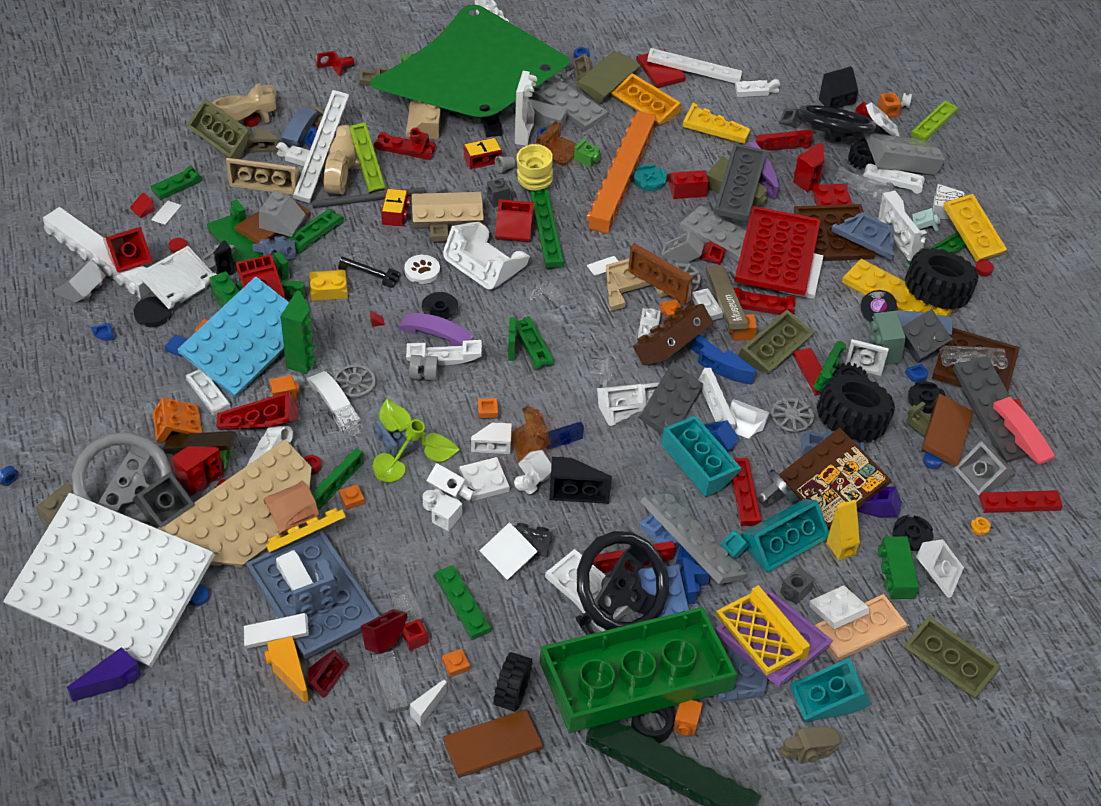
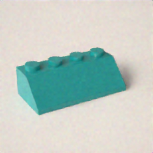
(699, 455)
(786, 534)

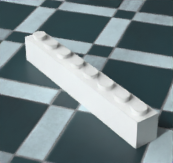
(91, 246)

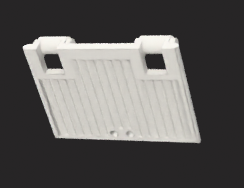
(177, 276)

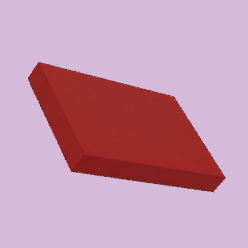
(660, 74)

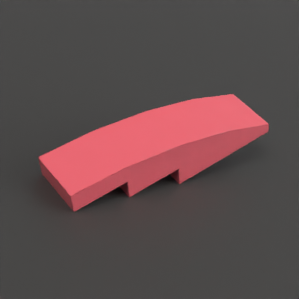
(1026, 433)

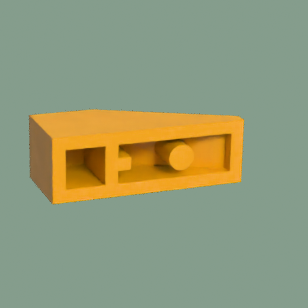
(286, 665)

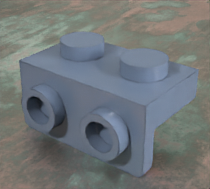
(285, 246)
(392, 440)

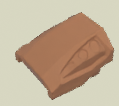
(292, 507)

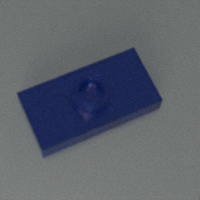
(565, 435)

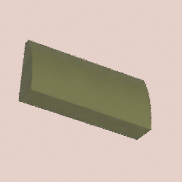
(607, 76)
(219, 129)
(775, 342)
(952, 657)

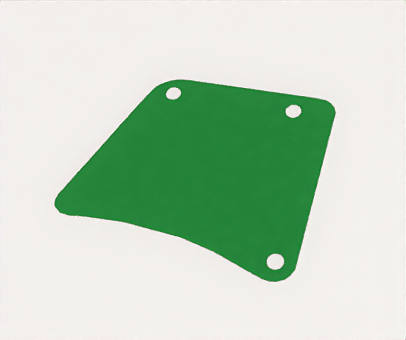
(472, 65)

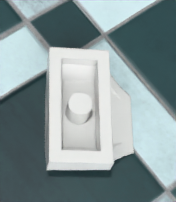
(748, 418)

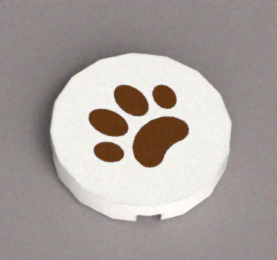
(422, 269)

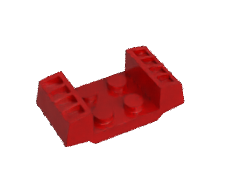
(262, 268)

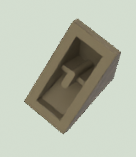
(262, 141)

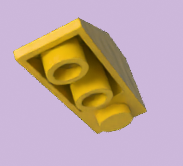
(844, 531)

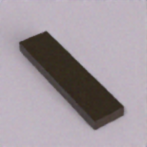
(221, 440)

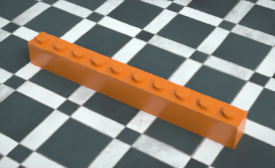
(621, 174)

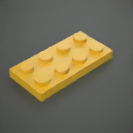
(974, 227)

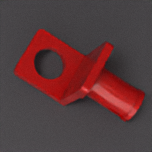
(334, 61)
(417, 141)

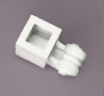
(536, 470)
(444, 509)

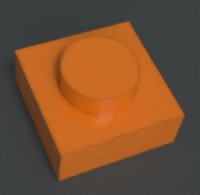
(669, 306)
(487, 408)
(351, 496)
(455, 662)

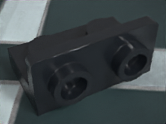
(538, 538)

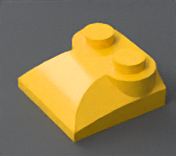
(328, 285)

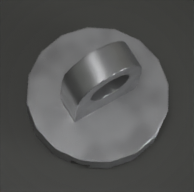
(776, 491)

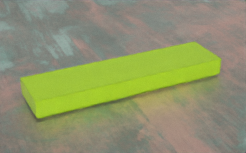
(934, 121)
(367, 157)

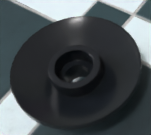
(440, 305)

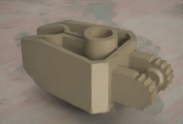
(811, 744)

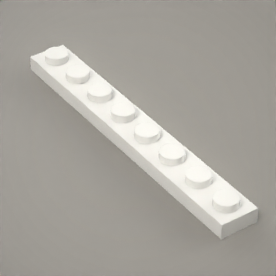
(321, 146)

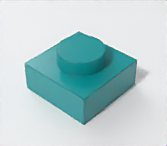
(734, 544)

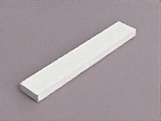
(694, 65)

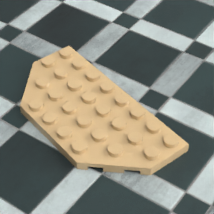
(233, 515)

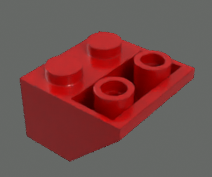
(809, 167)
(514, 220)
(197, 467)

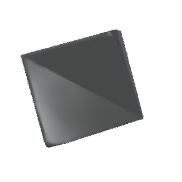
(790, 118)

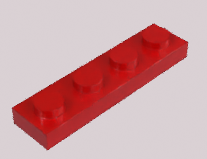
(745, 495)
(1020, 501)
(606, 561)

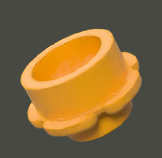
(980, 526)

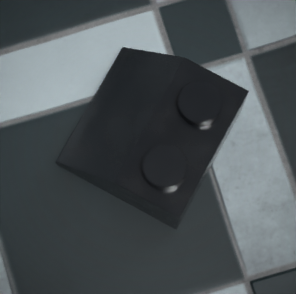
(839, 88)

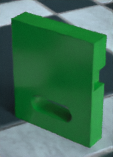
(511, 341)

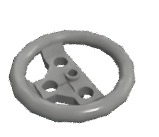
(139, 452)

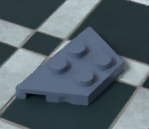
(868, 233)
(749, 680)

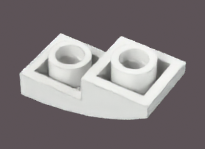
(649, 319)

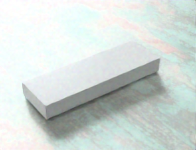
(208, 392)
(267, 631)

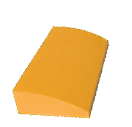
(647, 99)

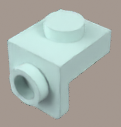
(926, 218)

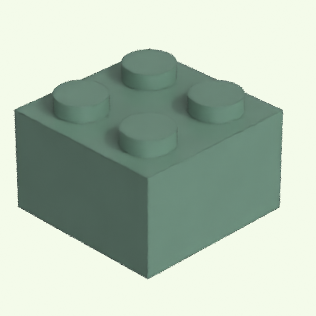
(889, 334)

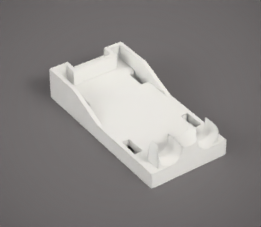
(524, 111)
(905, 232)
(564, 577)

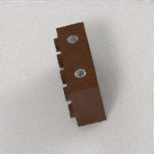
(672, 333)

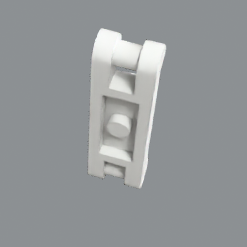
(898, 178)

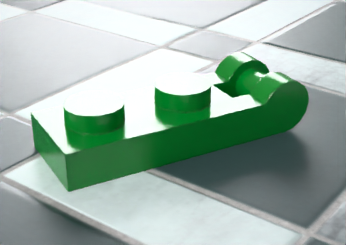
(176, 183)

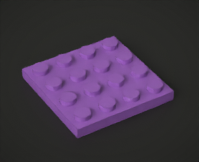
(816, 638)

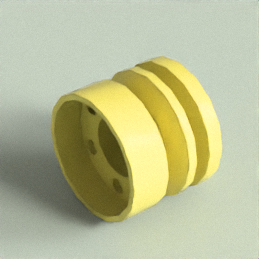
(534, 167)

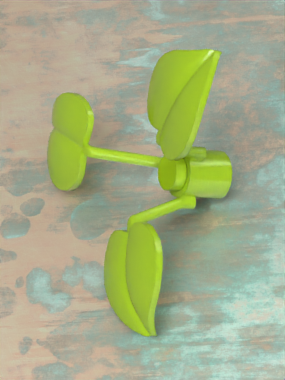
(397, 418)

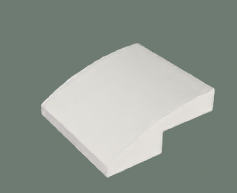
(882, 119)
(508, 551)

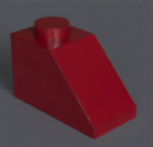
(383, 631)

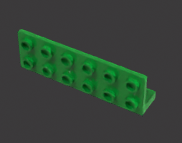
(224, 229)

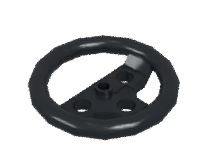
(834, 128)
(621, 582)

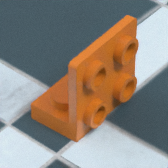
(175, 416)

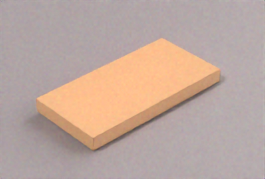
(866, 631)

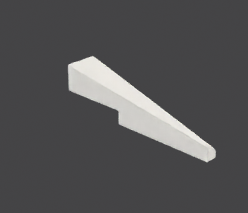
(623, 401)

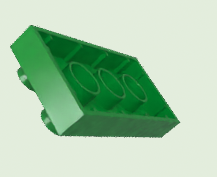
(636, 669)

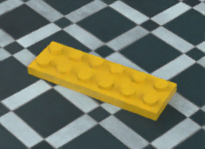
(868, 277)

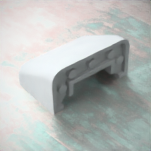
(479, 260)

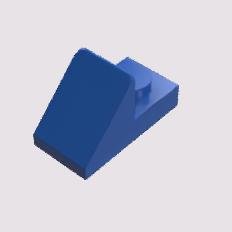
(692, 578)

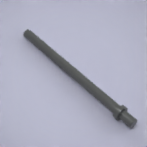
(360, 198)

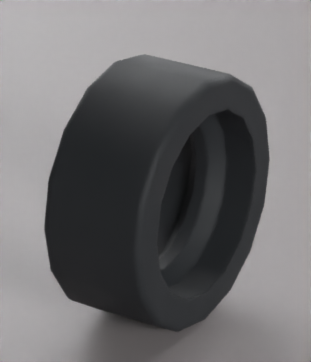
(658, 735)

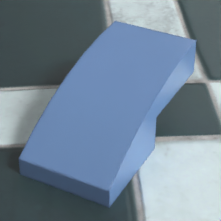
(657, 530)

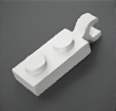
(756, 88)
(294, 154)

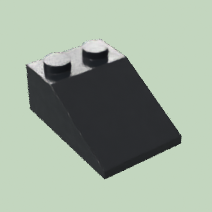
(578, 482)

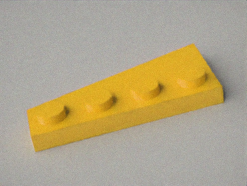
(708, 123)
(312, 525)

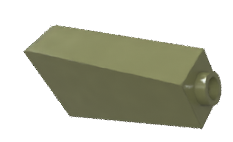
(716, 176)

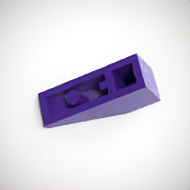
(883, 504)
(109, 675)

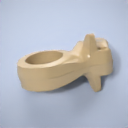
(259, 100)
(339, 161)

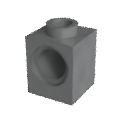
(497, 190)
(803, 583)

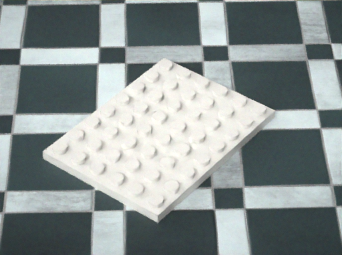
(109, 579)

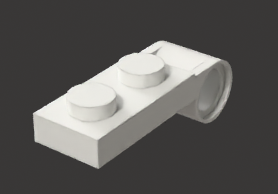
(272, 437)

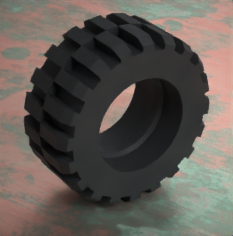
(941, 278)
(856, 407)

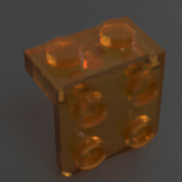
(560, 147)
(532, 434)

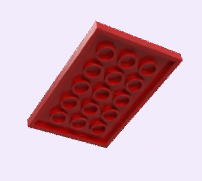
(777, 250)

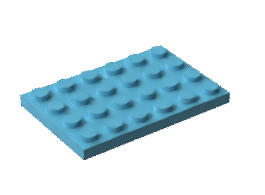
(239, 338)

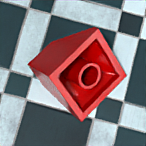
(127, 249)

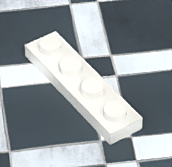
(715, 398)

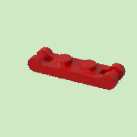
(785, 140)
(398, 145)
(765, 303)

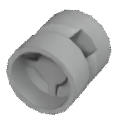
(430, 367)

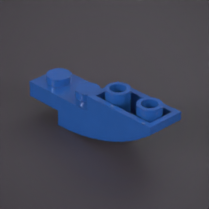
(724, 364)

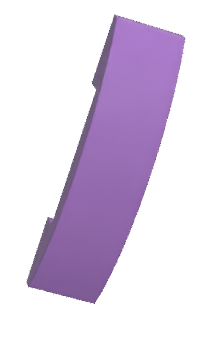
(435, 326)

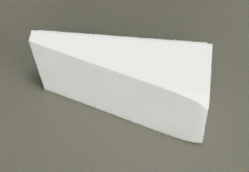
(293, 570)
(425, 704)

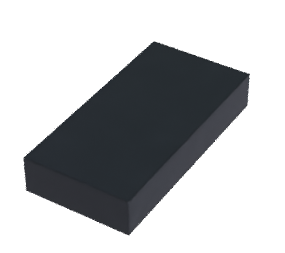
(491, 125)

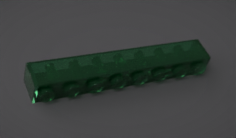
(668, 766)

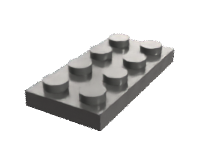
(671, 398)

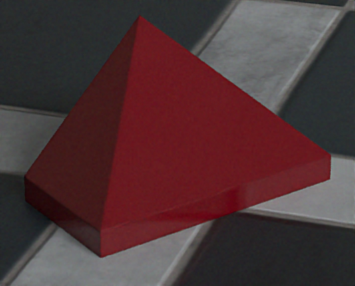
(326, 672)

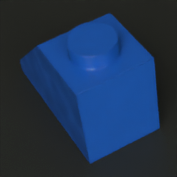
(723, 433)

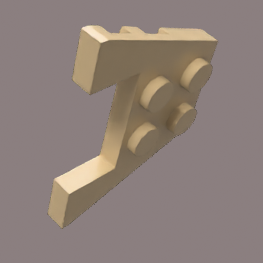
(620, 281)

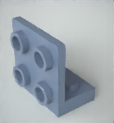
(318, 594)

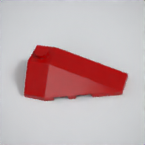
(262, 413)

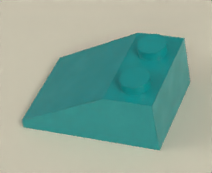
(831, 692)

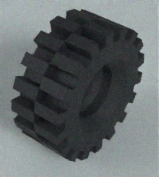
(512, 681)

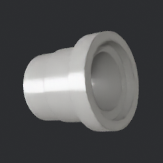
(504, 163)

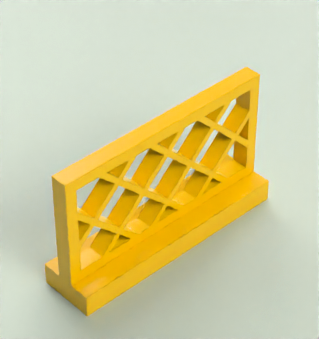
(778, 625)

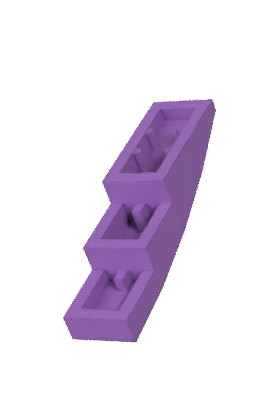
(768, 176)

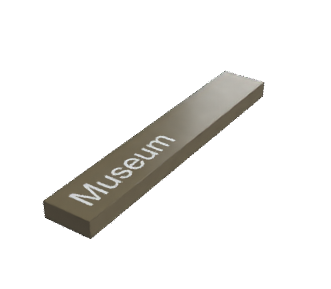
(726, 297)

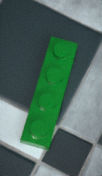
(338, 477)
(462, 602)

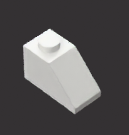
(493, 439)

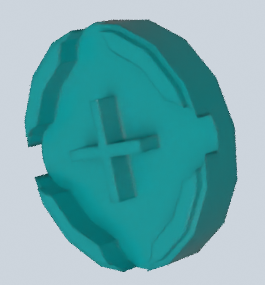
(649, 177)

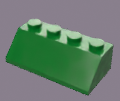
(298, 335)

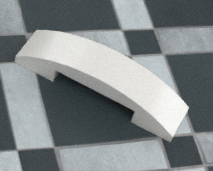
(447, 355)
(329, 391)

